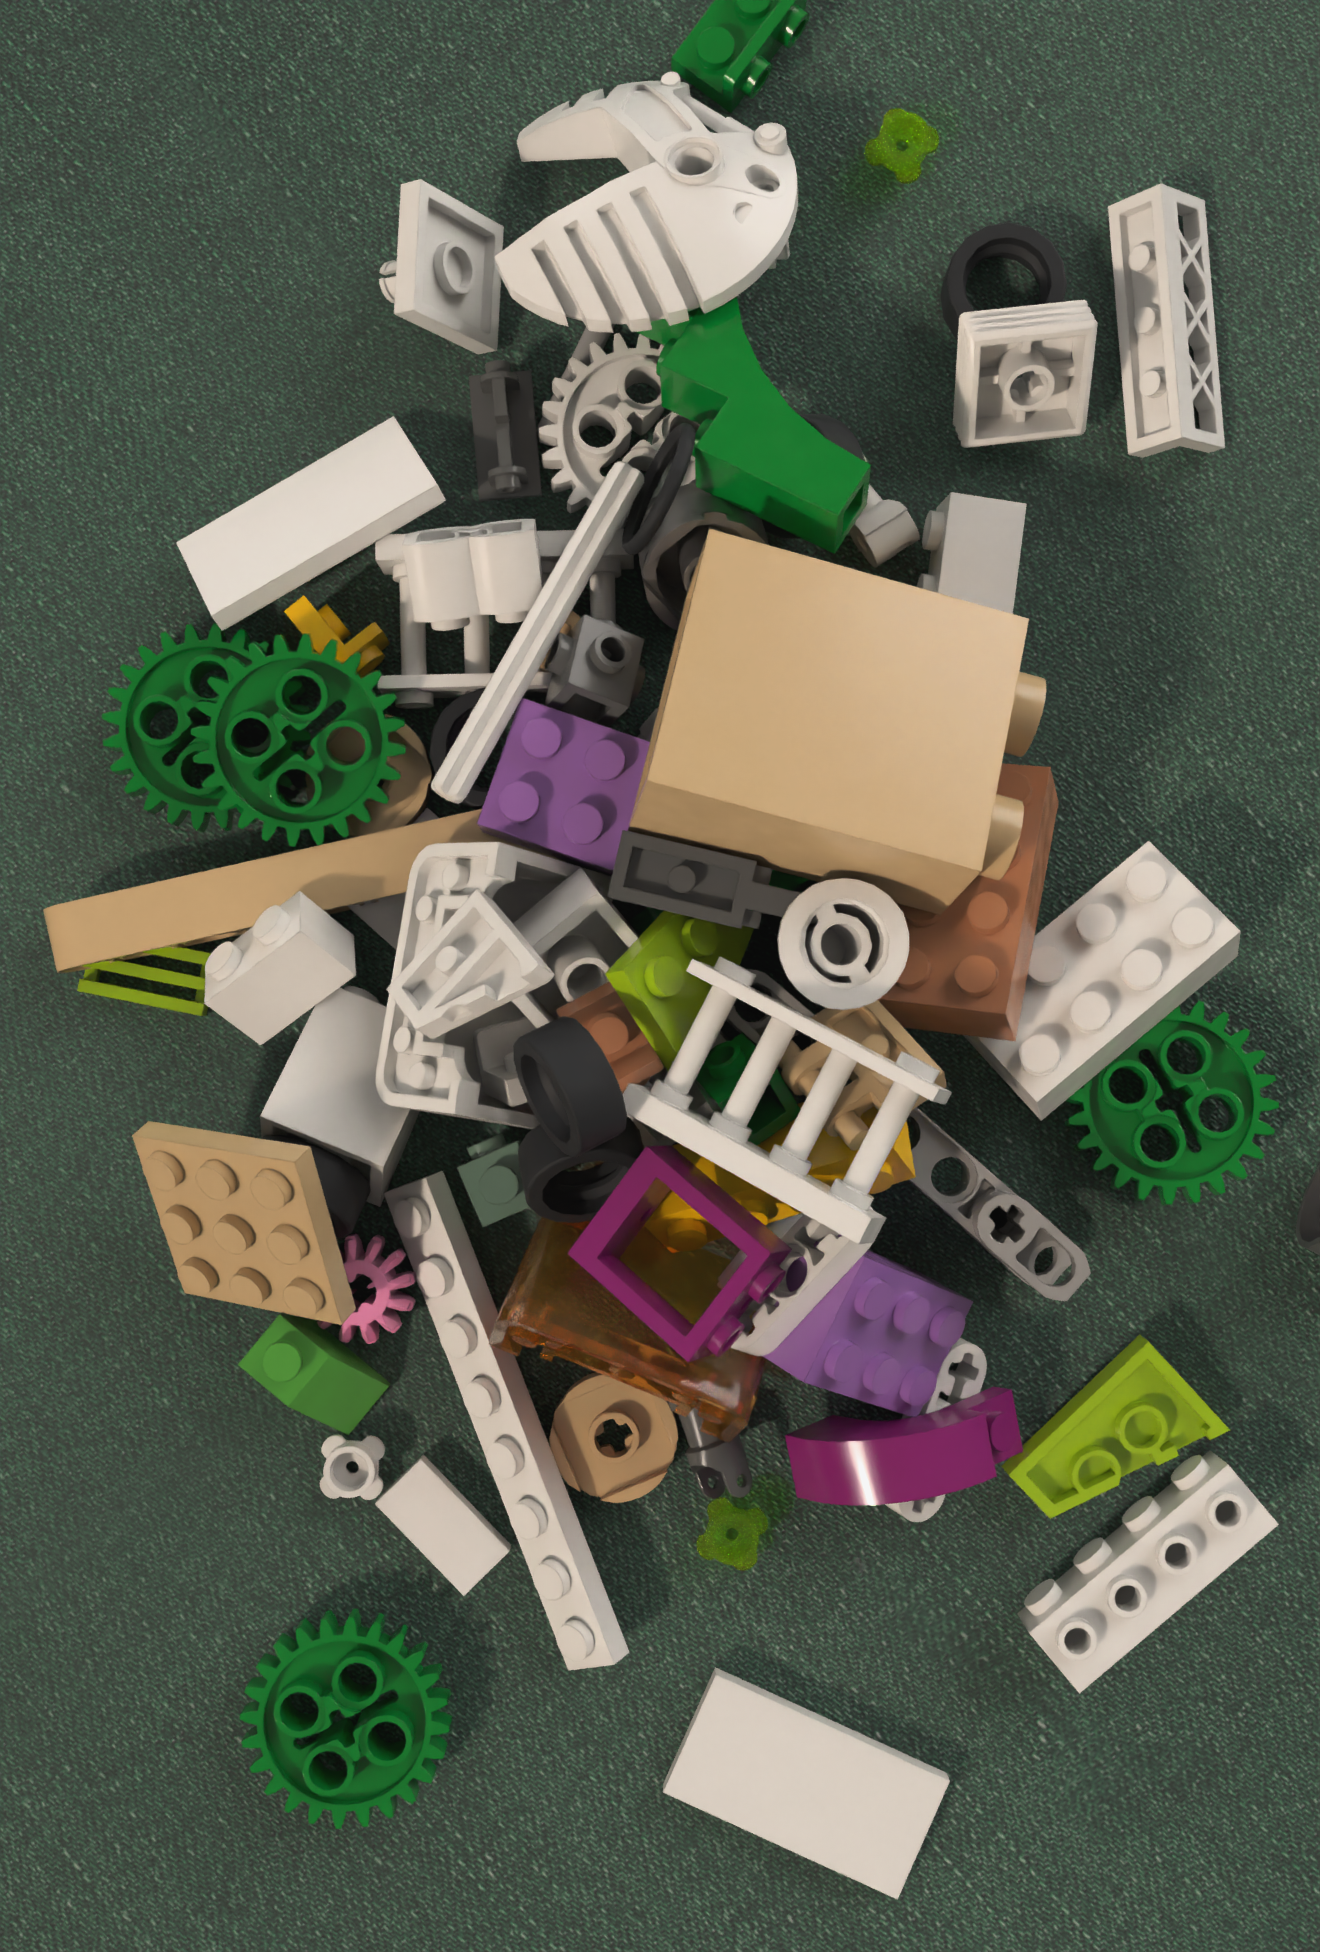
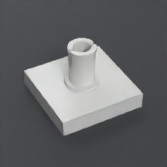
(446, 268)

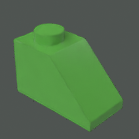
(314, 1372)

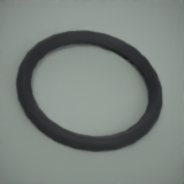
(682, 442)

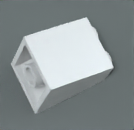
(331, 1090)

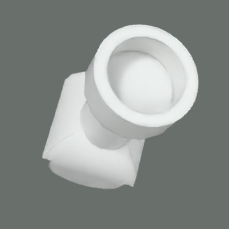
(883, 529)

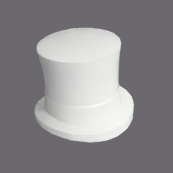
(843, 943)

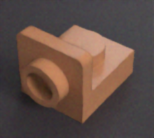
(616, 1034)

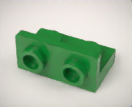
(734, 44)

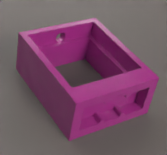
(627, 1211)

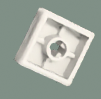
(1053, 351)

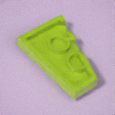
(655, 980)
(1116, 1424)

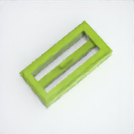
(90, 983)

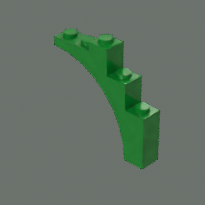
(748, 436)

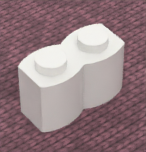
(473, 572)

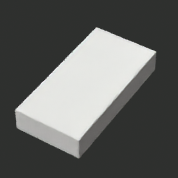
(443, 1525)

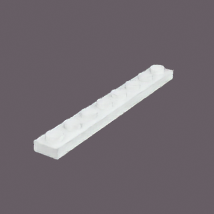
(506, 1424)

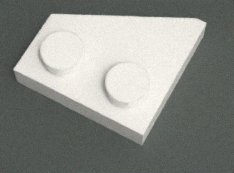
(468, 969)

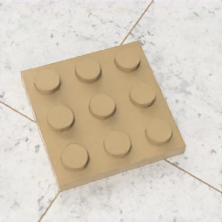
(246, 1220)

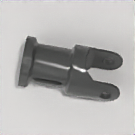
(715, 1459)

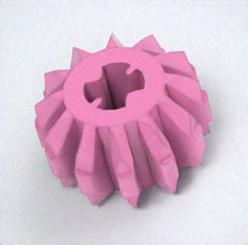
(380, 1306)

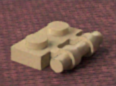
(872, 1028)

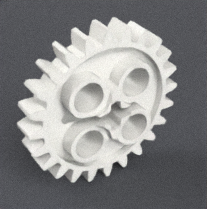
(601, 399)

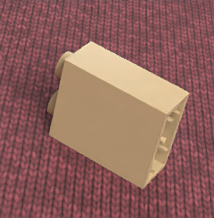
(839, 725)

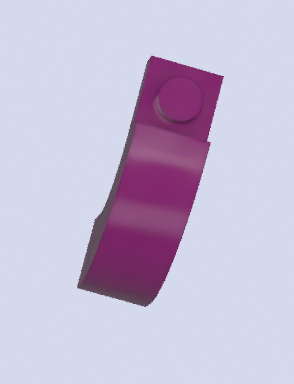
(905, 1458)

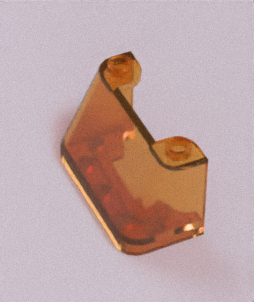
(581, 1321)

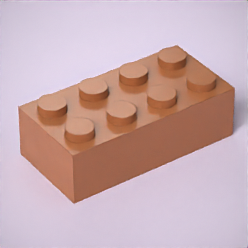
(974, 958)

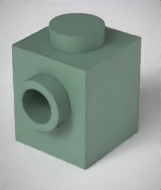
(494, 1179)

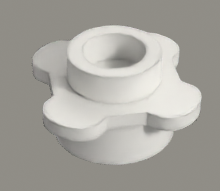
(342, 1483)

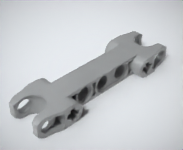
(1023, 1228)

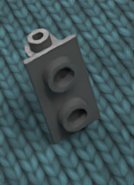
(505, 433)

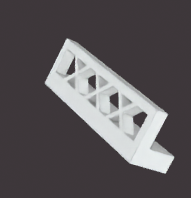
(1160, 320)

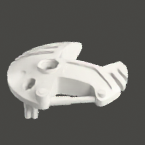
(673, 233)

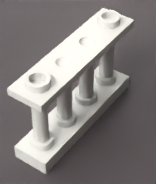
(416, 688)
(784, 1169)

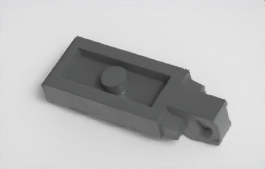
(695, 882)

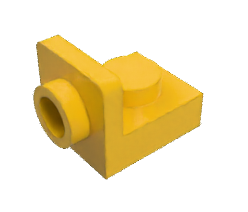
(326, 625)

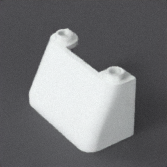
(444, 1071)

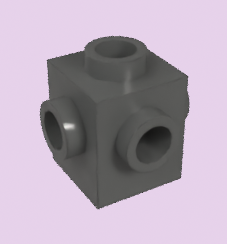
(595, 671)

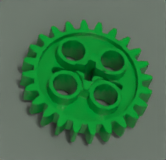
(173, 683)
(260, 694)
(1220, 1074)
(374, 1766)

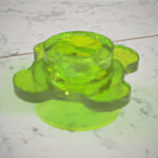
(906, 127)
(734, 1552)

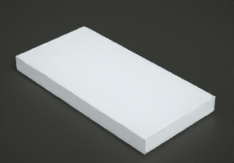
(309, 523)
(806, 1783)

